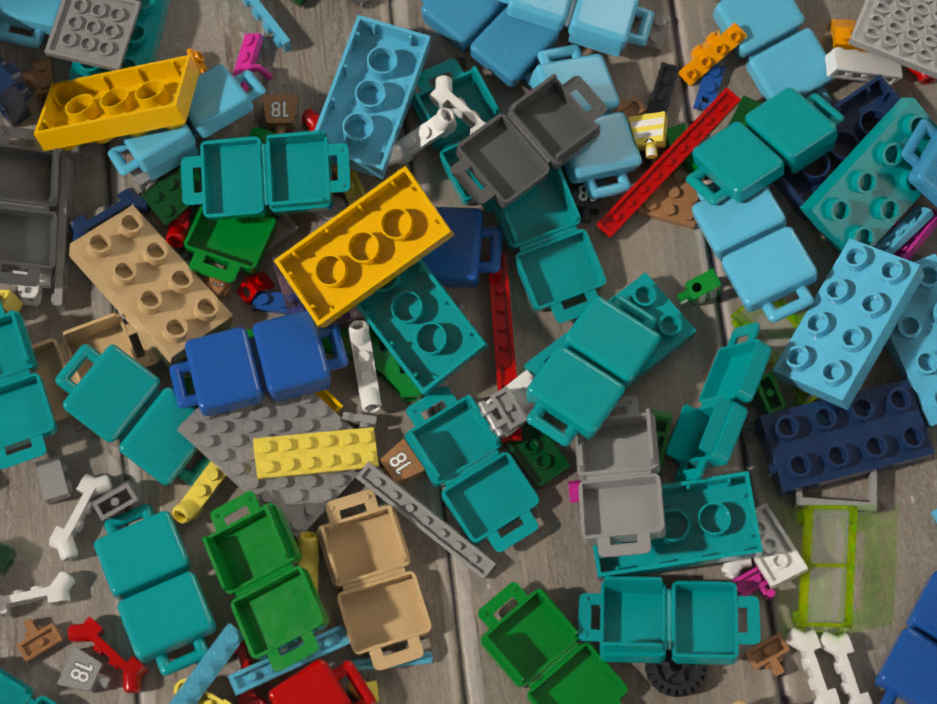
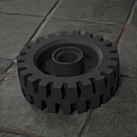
(674, 682)

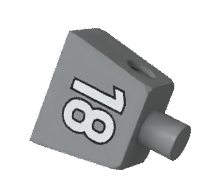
(83, 673)

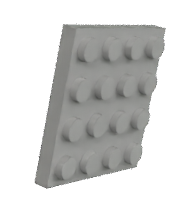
(93, 31)

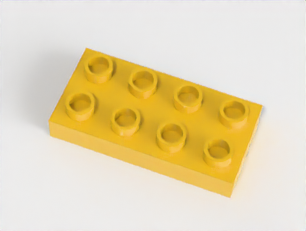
(117, 104)
(363, 247)

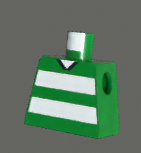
(706, 284)

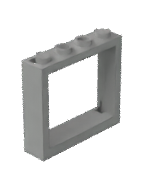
(863, 507)

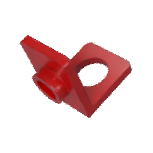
(255, 283)

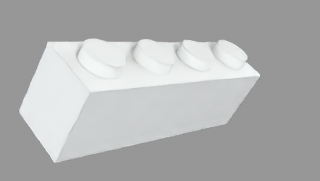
(861, 66)

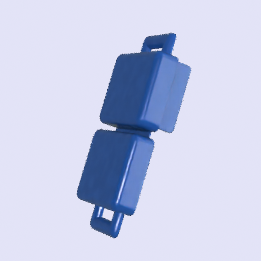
(458, 259)
(280, 360)
(912, 660)

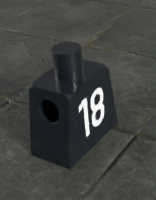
(584, 204)

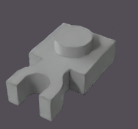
(361, 420)

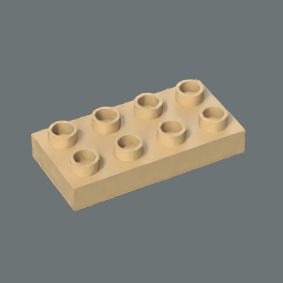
(149, 284)

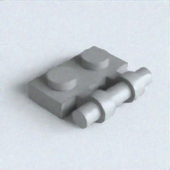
(508, 408)

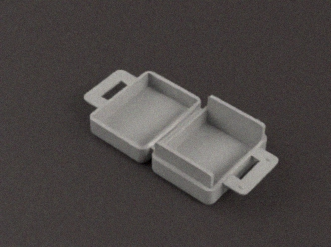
(621, 484)

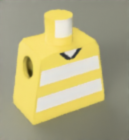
(649, 132)

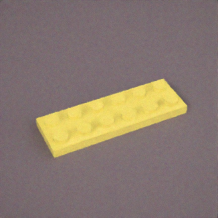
(314, 453)

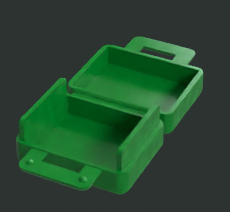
(231, 242)
(273, 599)
(541, 650)

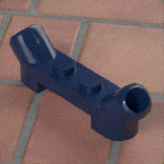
(126, 199)

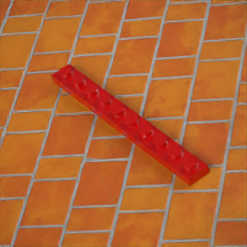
(668, 162)
(503, 332)

